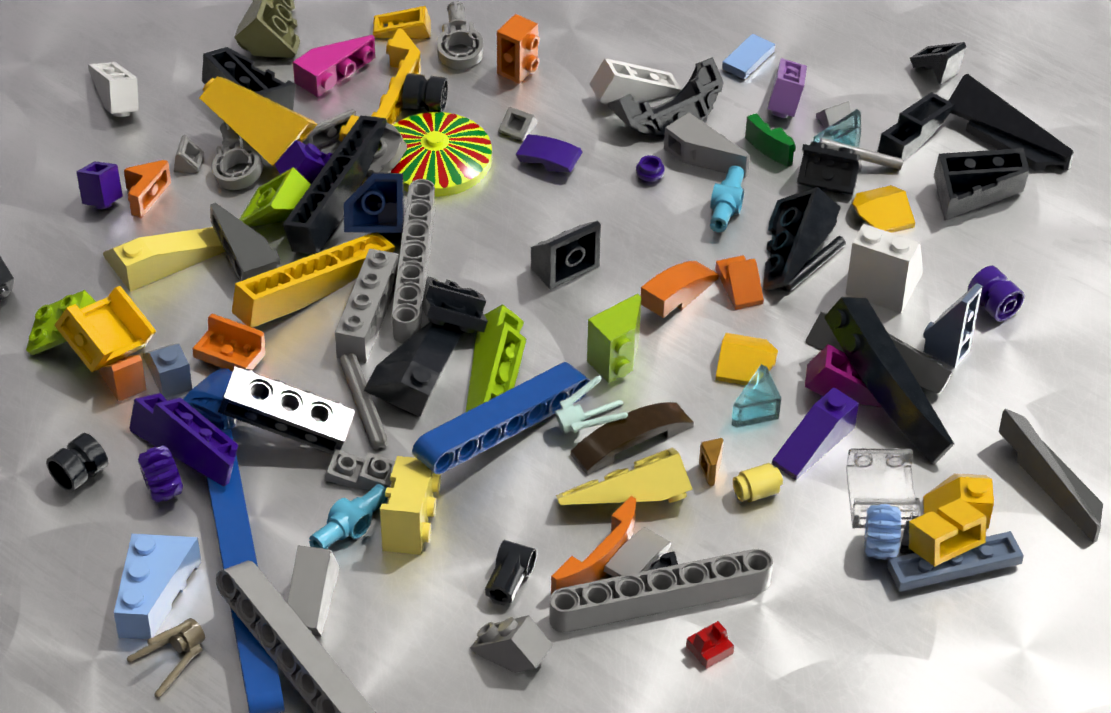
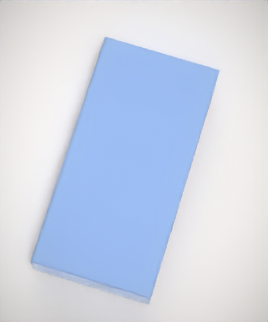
(748, 56)

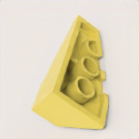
(161, 255)
(653, 479)

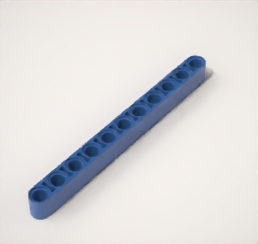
(236, 546)

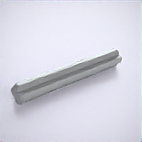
(363, 401)

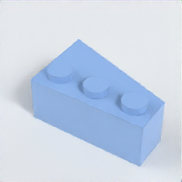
(151, 580)

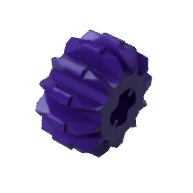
(160, 473)

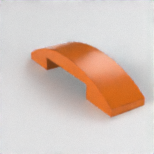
(592, 568)

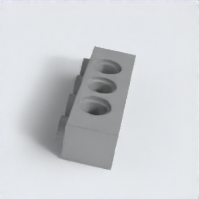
(367, 305)

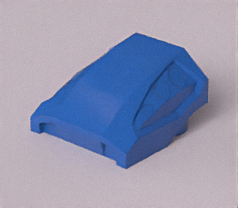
(208, 396)

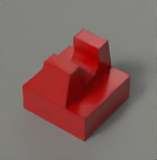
(710, 644)

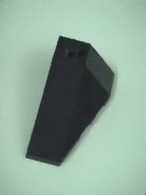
(797, 231)
(414, 368)

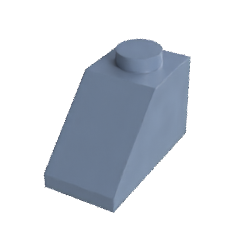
(169, 369)

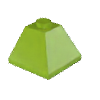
(275, 199)

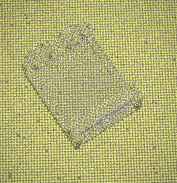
(878, 479)

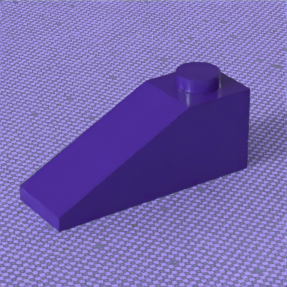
(817, 433)

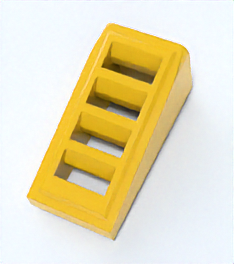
(413, 21)

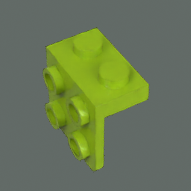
(44, 333)

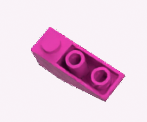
(330, 64)

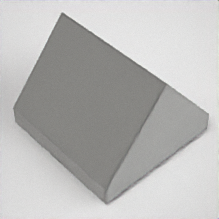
(833, 114)
(188, 156)

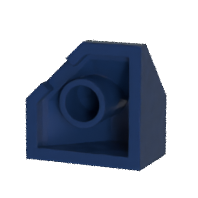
(376, 205)

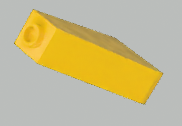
(258, 120)

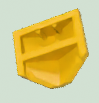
(885, 208)
(742, 356)

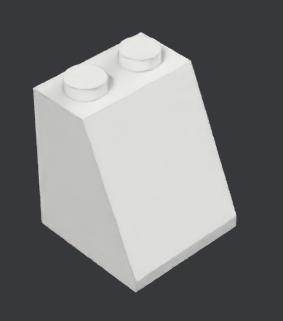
(883, 268)

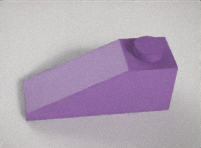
(787, 88)

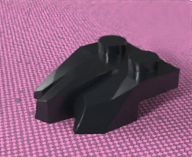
(454, 305)

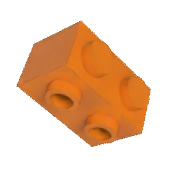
(517, 48)

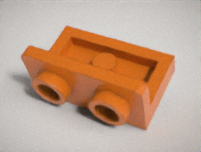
(230, 344)

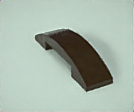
(643, 423)

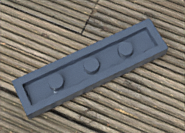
(998, 552)

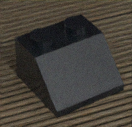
(567, 254)

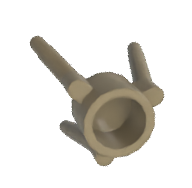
(182, 638)

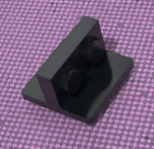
(829, 168)

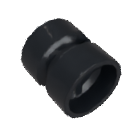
(429, 93)
(73, 465)

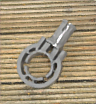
(459, 35)
(234, 155)

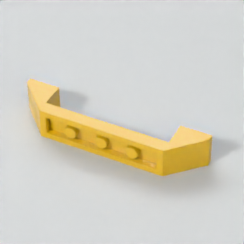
(406, 58)

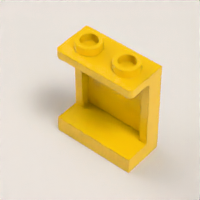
(105, 329)

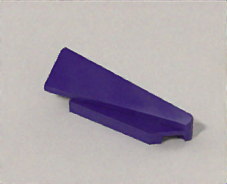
(186, 434)

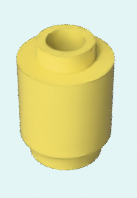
(757, 483)

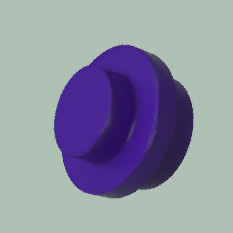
(650, 168)

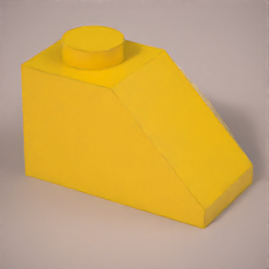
(971, 488)

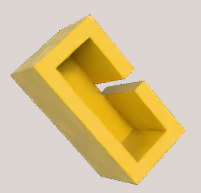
(948, 532)

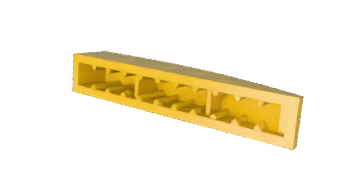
(302, 281)

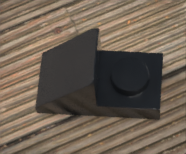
(943, 59)

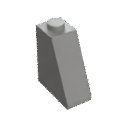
(313, 586)

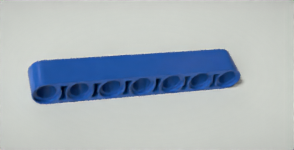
(498, 419)

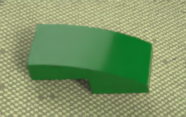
(771, 143)

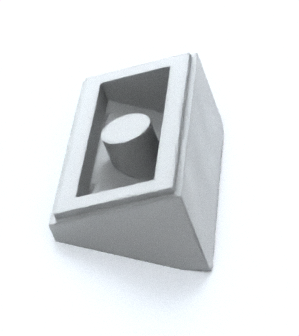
(328, 130)

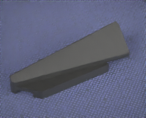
(1052, 474)

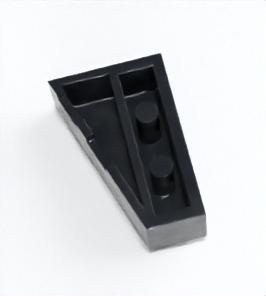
(241, 70)
(978, 178)

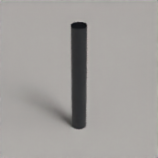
(815, 262)

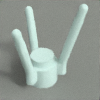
(574, 418)

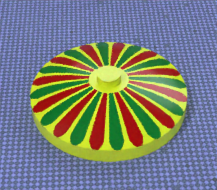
(444, 150)

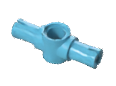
(727, 199)
(349, 518)

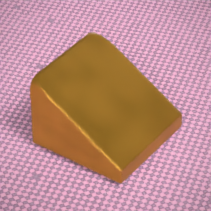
(710, 459)

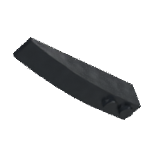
(323, 203)
(887, 375)

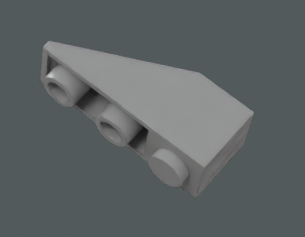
(702, 146)

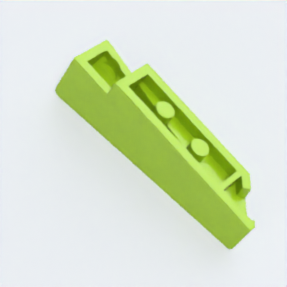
(496, 357)

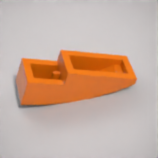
(676, 287)

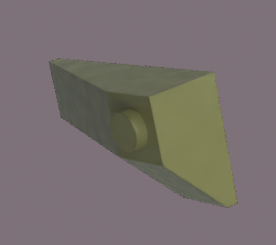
(269, 29)

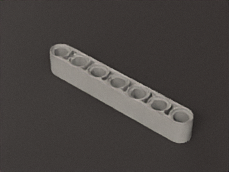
(413, 260)
(660, 590)
(288, 641)

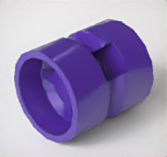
(998, 295)

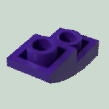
(553, 153)

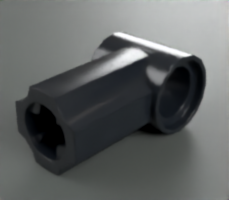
(512, 565)

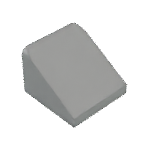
(517, 124)

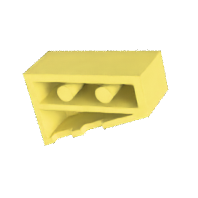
(408, 506)

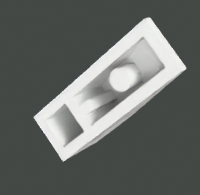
(619, 79)
(115, 87)

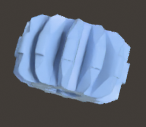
(882, 531)

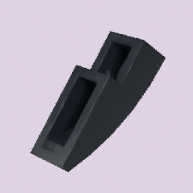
(915, 126)

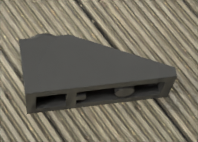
(243, 245)

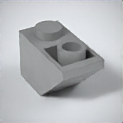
(513, 644)

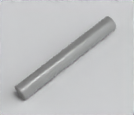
(867, 155)

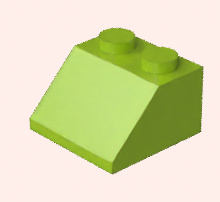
(614, 339)

